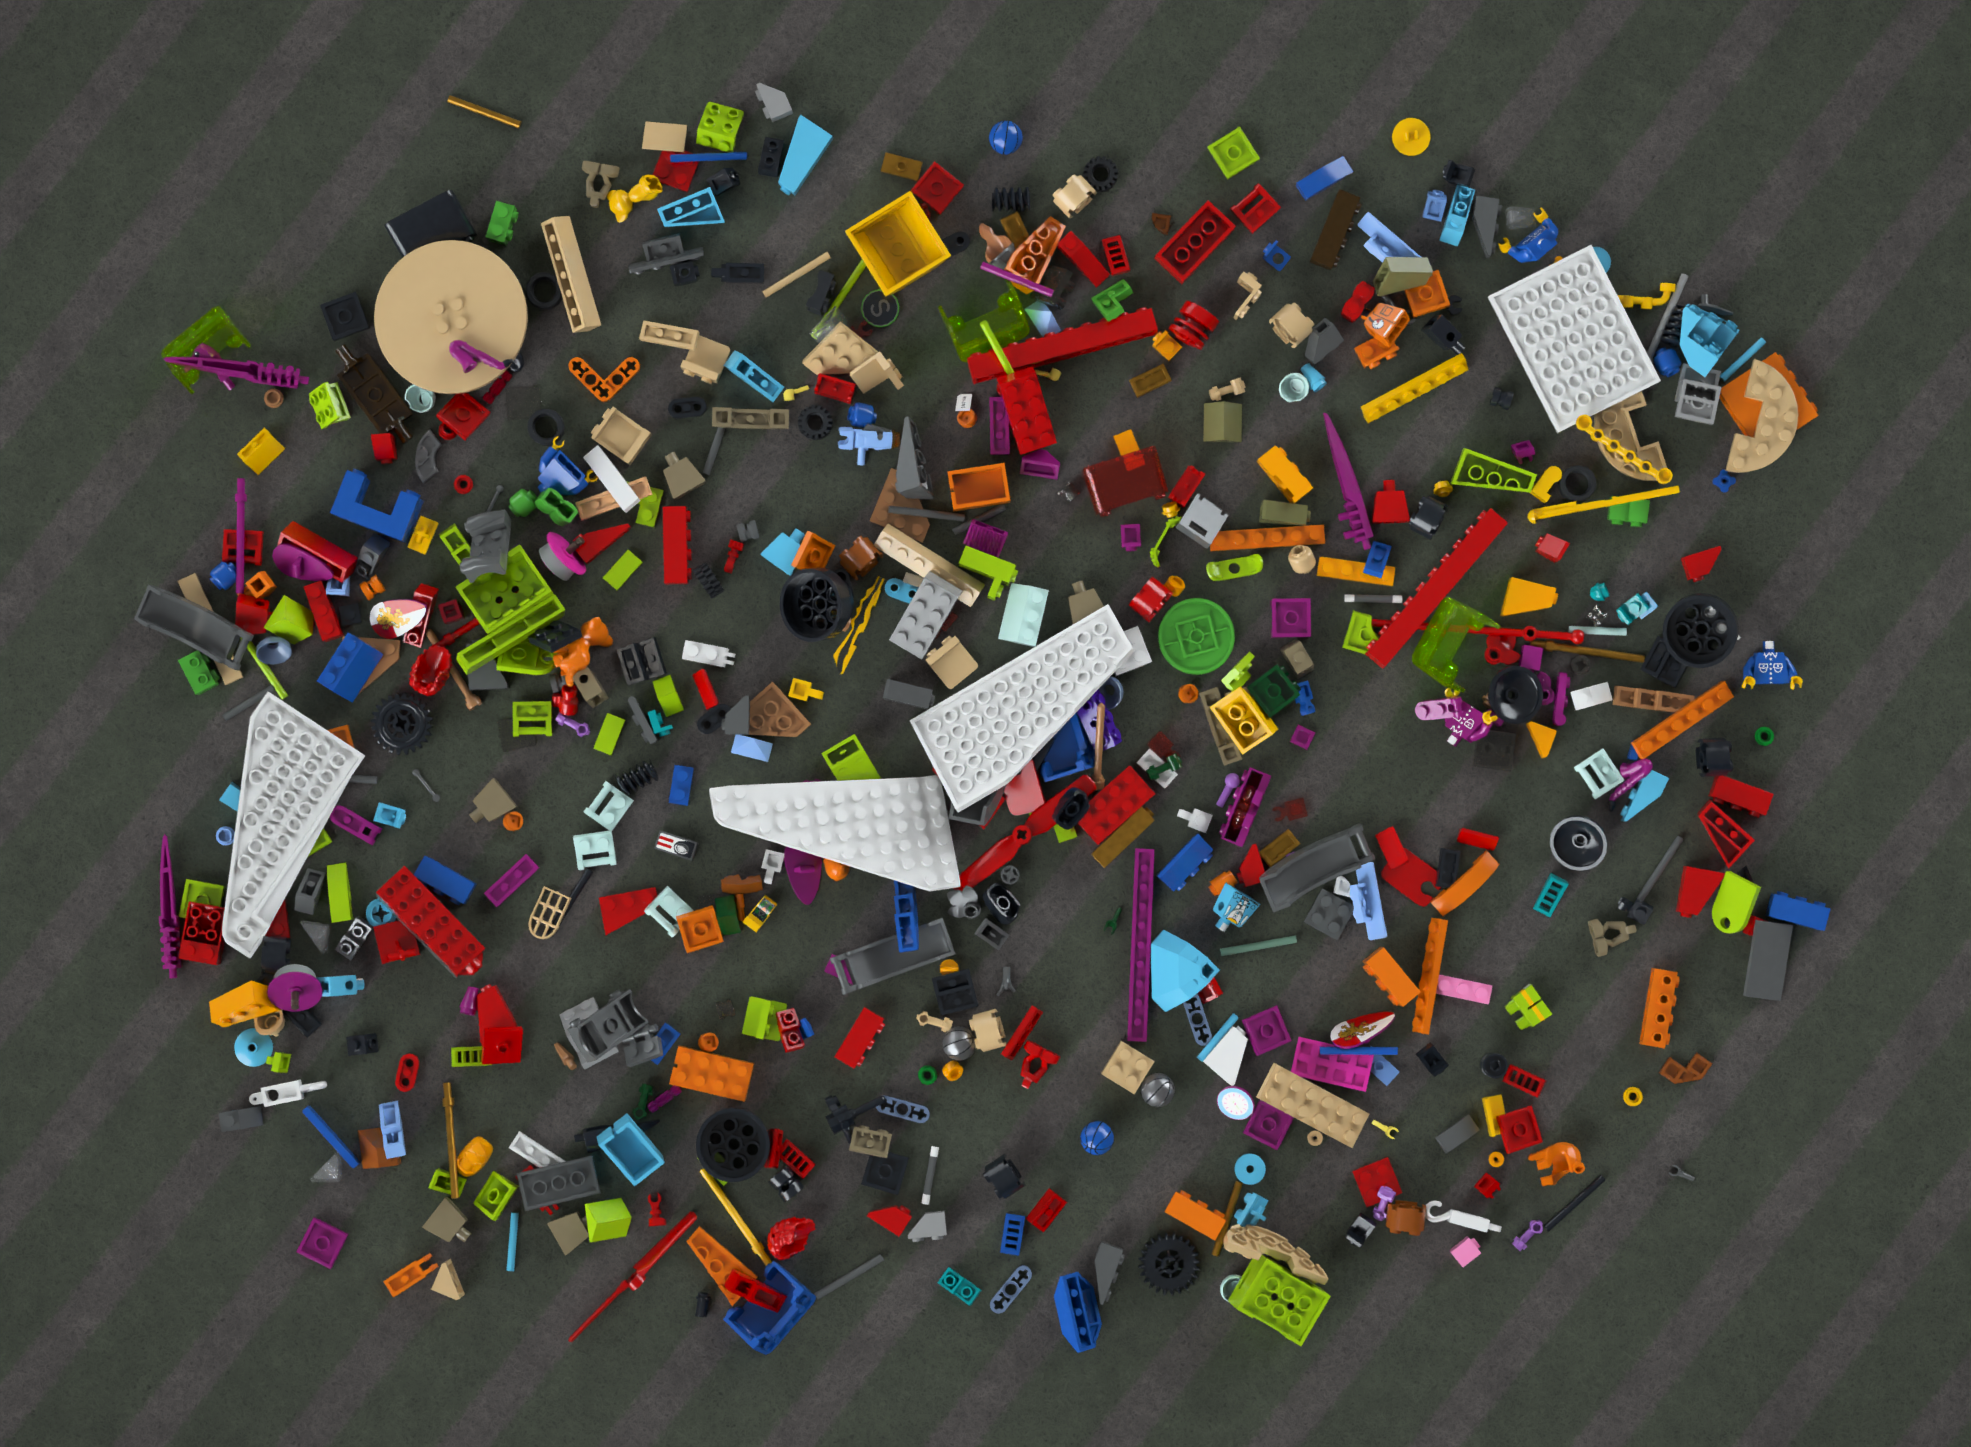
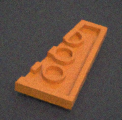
(717, 1260)

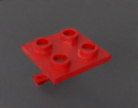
(395, 942)

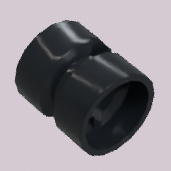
(1493, 1065)
(783, 1177)

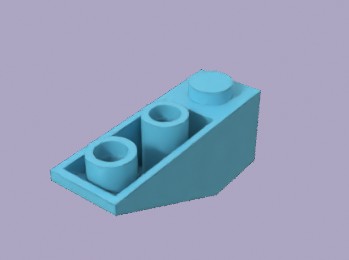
(1457, 215)
(1645, 793)

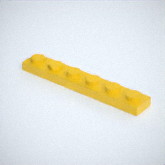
(1414, 388)

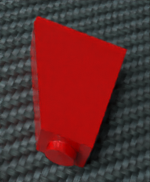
(1696, 889)
(493, 1010)

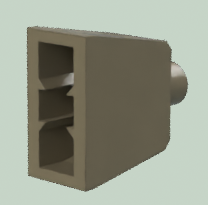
(681, 476)
(1083, 602)
(1297, 658)
(592, 689)
(492, 803)
(447, 1222)
(569, 1231)

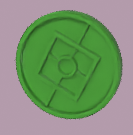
(1196, 636)

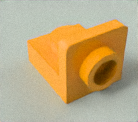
(1166, 345)

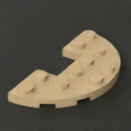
(1775, 422)
(1618, 426)
(1254, 1241)

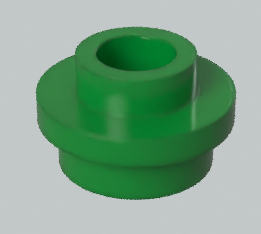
(1770, 736)
(932, 1079)

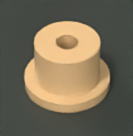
(1319, 1138)

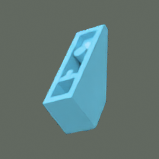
(753, 375)

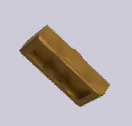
(901, 166)
(1014, 229)
(1150, 380)
(1279, 848)

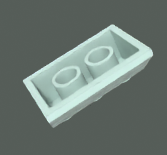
(1023, 614)

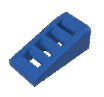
(1007, 1250)

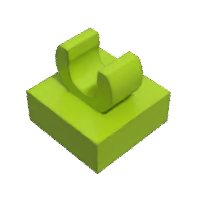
(279, 1062)

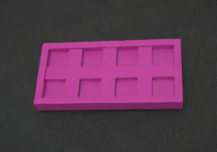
(1340, 1070)

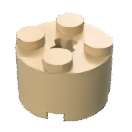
(1074, 195)
(1291, 324)
(988, 1030)

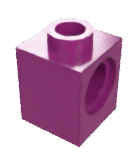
(1531, 657)

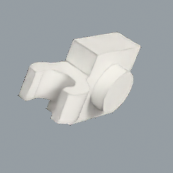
(1197, 819)
(773, 863)

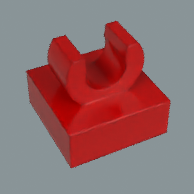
(1487, 1185)

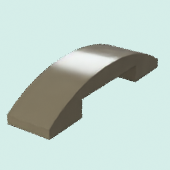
(750, 418)
(1226, 747)

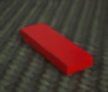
(1022, 1033)

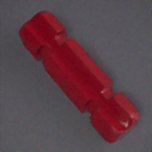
(497, 387)

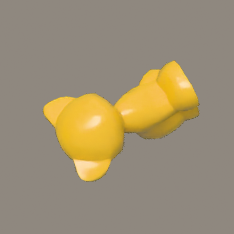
(622, 202)

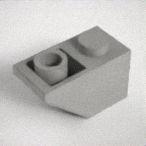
(775, 102)
(930, 1225)

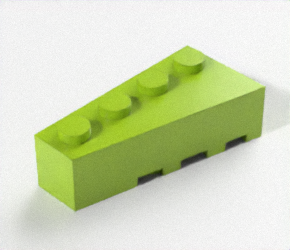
(1486, 472)

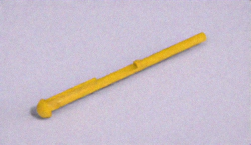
(1571, 507)

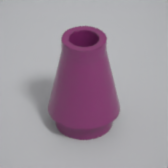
(469, 1003)

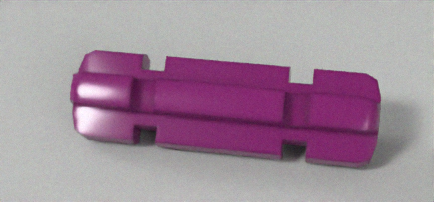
(664, 1098)

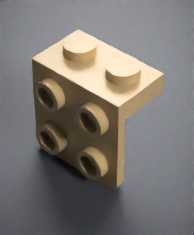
(1248, 282)
(706, 360)
(874, 372)
(951, 662)

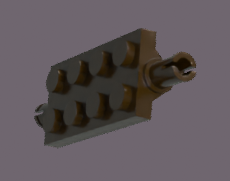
(374, 394)

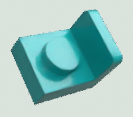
(1632, 609)
(656, 721)

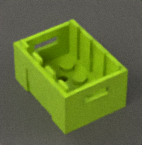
(484, 591)
(1268, 1277)

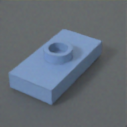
(1383, 1069)

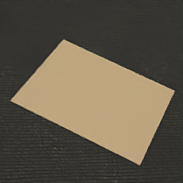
(664, 136)

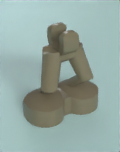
(594, 169)
(1598, 930)

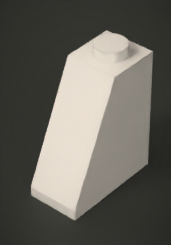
(1591, 696)
(1228, 1054)

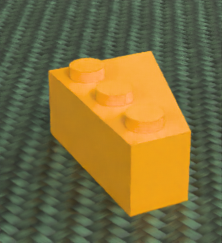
(1284, 474)
(241, 1004)

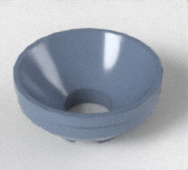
(273, 653)
(1112, 700)

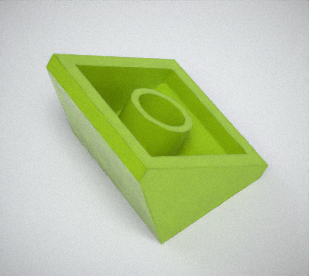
(291, 621)
(495, 1195)
(607, 1219)

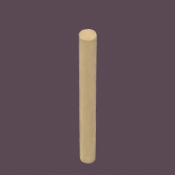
(795, 275)

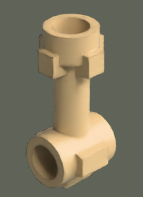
(1237, 386)
(924, 1018)

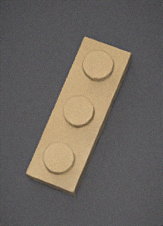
(669, 335)

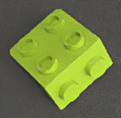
(719, 127)

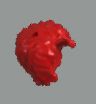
(431, 670)
(789, 1237)

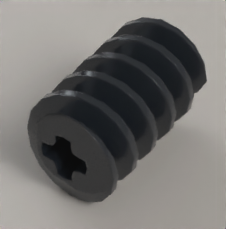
(1011, 199)
(1672, 335)
(637, 777)

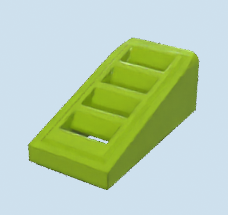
(454, 1056)

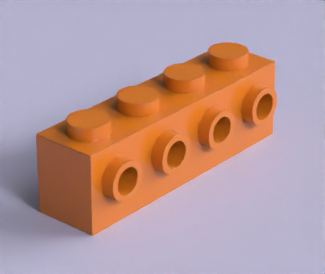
(1658, 1008)

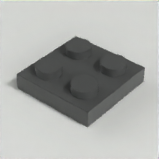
(1329, 914)

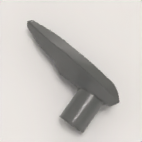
(1704, 305)

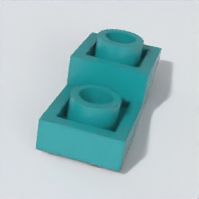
(959, 1286)

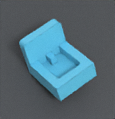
(390, 815)

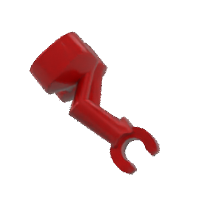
(1035, 1051)

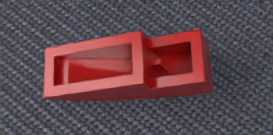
(754, 1291)

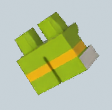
(1522, 1002)

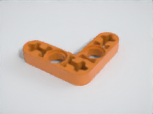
(608, 382)

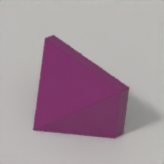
(1040, 464)

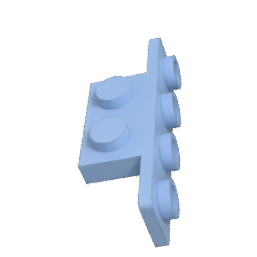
(1383, 241)
(1367, 902)

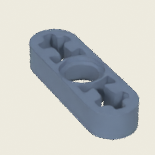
(1206, 1030)
(914, 1117)
(1024, 1281)

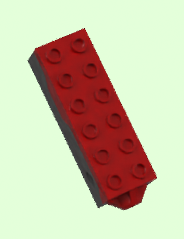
(432, 923)

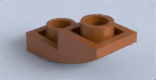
(734, 885)

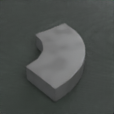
(426, 455)

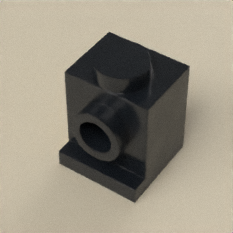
(679, 279)

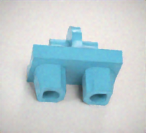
(1252, 1211)

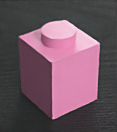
(1465, 1251)

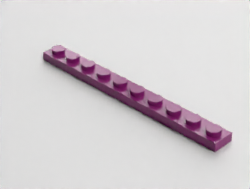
(1140, 945)

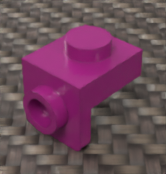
(1130, 537)

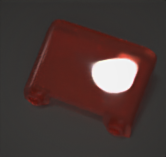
(1125, 480)

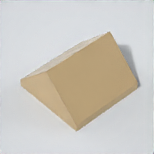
(448, 1281)

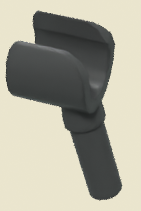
(1682, 1174)

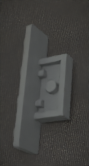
(664, 252)

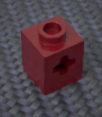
(451, 611)

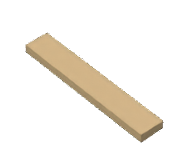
(194, 592)

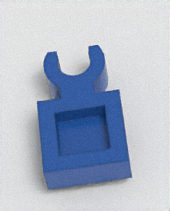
(1306, 706)

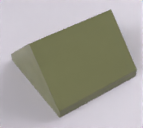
(1222, 422)

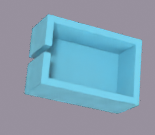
(630, 1149)

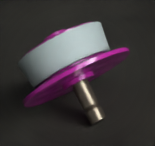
(294, 988)

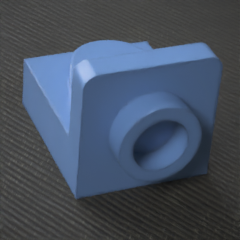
(1435, 205)

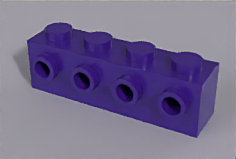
(1088, 717)

